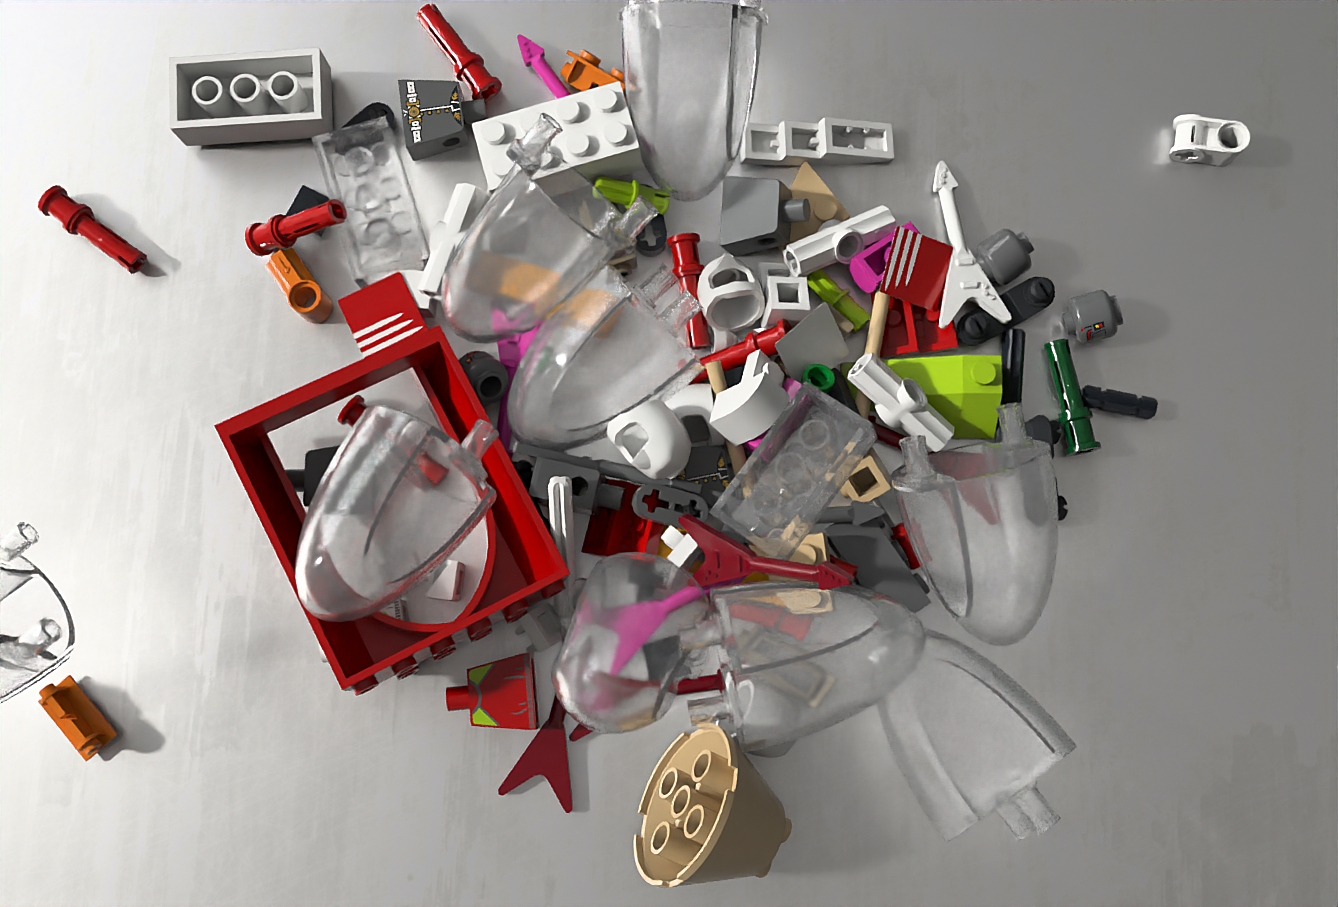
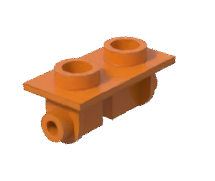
(586, 71)
(77, 717)

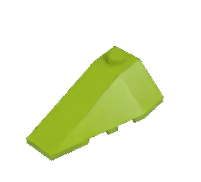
(956, 386)

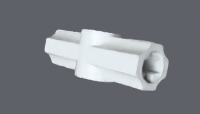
(447, 234)
(838, 241)
(900, 401)

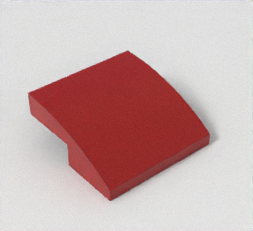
(915, 330)
(623, 530)

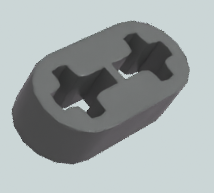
(671, 497)

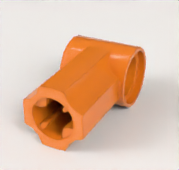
(299, 285)

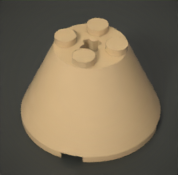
(707, 814)

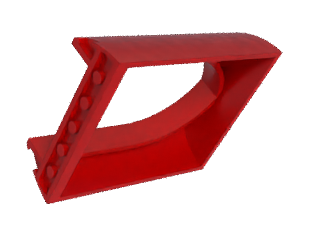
(520, 553)

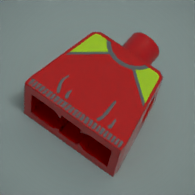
(499, 694)

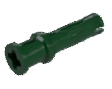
(1074, 415)

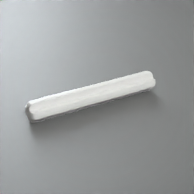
(562, 530)

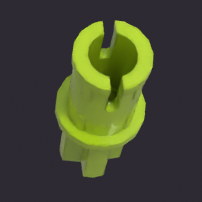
(626, 193)
(838, 299)

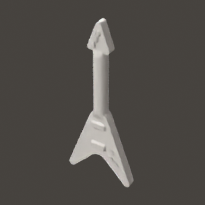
(964, 276)

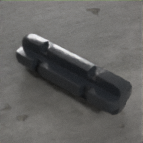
(1119, 402)

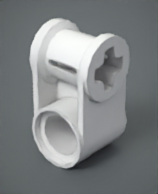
(1200, 140)

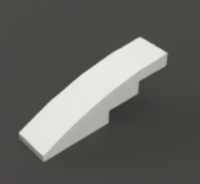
(822, 143)

